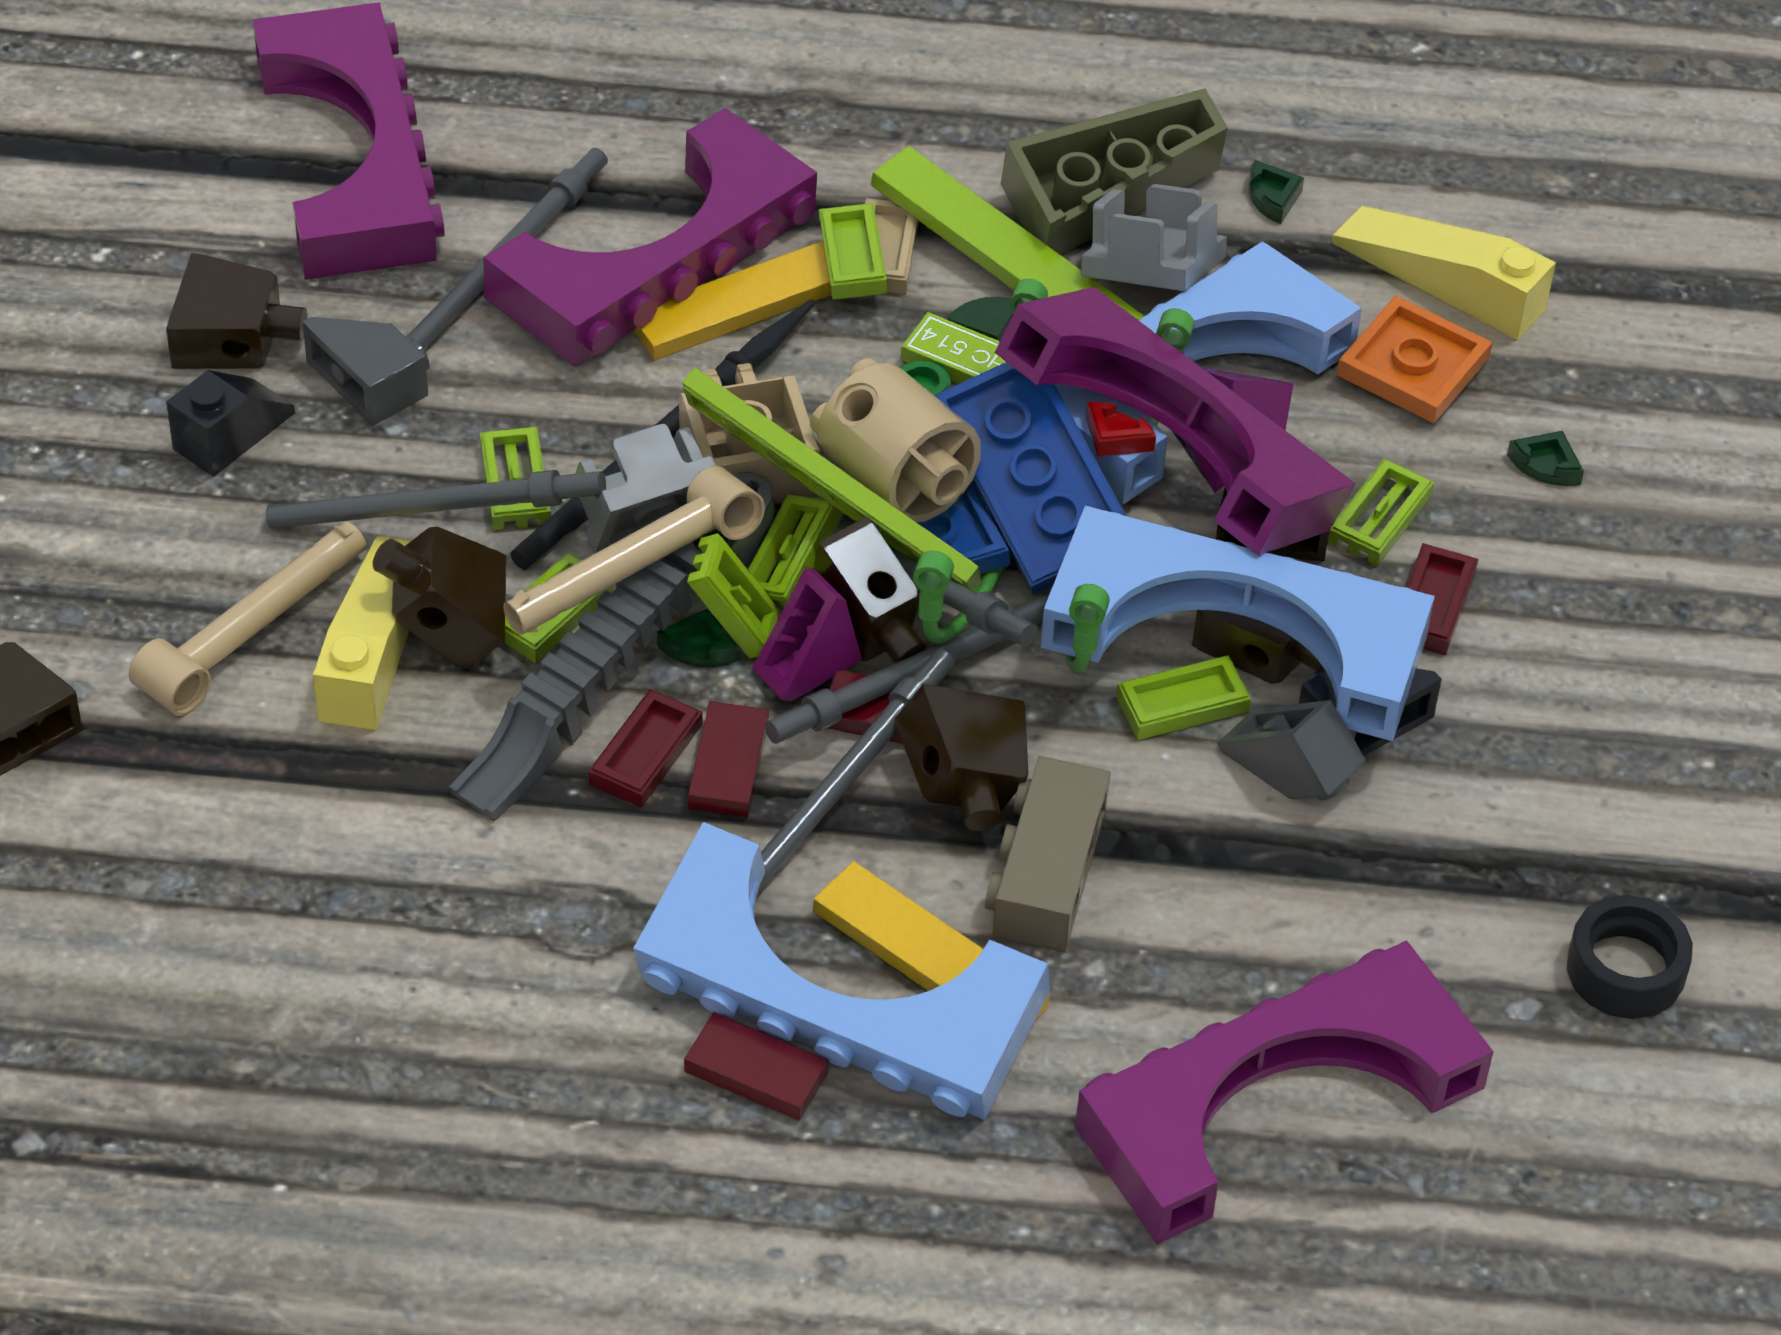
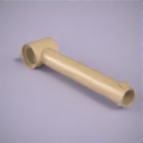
(713, 502)
(180, 675)

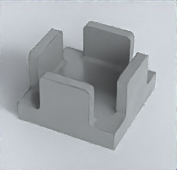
(1164, 249)
(650, 483)

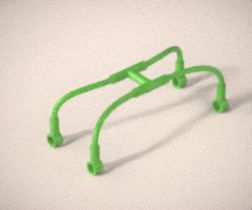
(1089, 600)

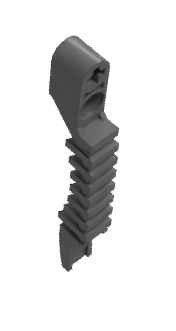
(547, 705)

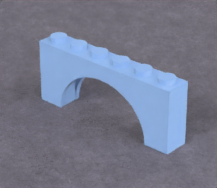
(1247, 306)
(1355, 626)
(940, 1043)

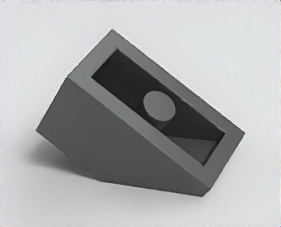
(367, 364)
(1296, 749)

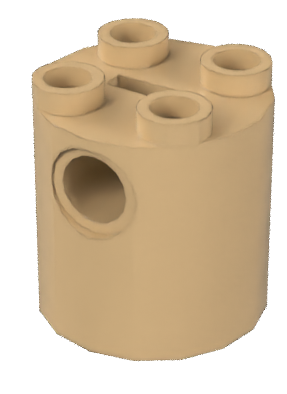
(898, 440)

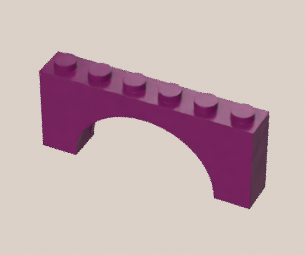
(383, 208)
(592, 299)
(1272, 480)
(1370, 1017)

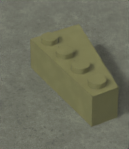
(1066, 170)

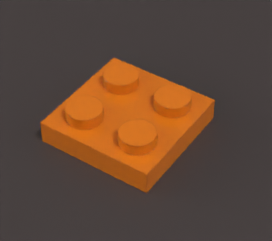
(1414, 359)

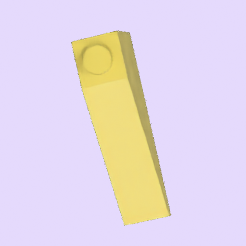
(1463, 267)
(360, 651)

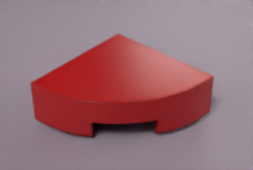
(1116, 432)

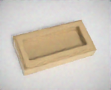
(897, 240)

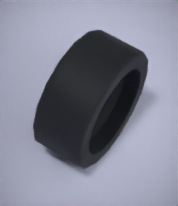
(1636, 919)

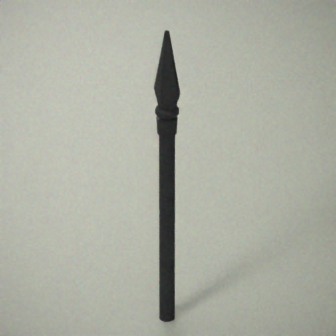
(572, 512)

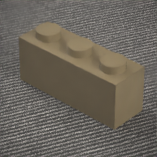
(1048, 853)

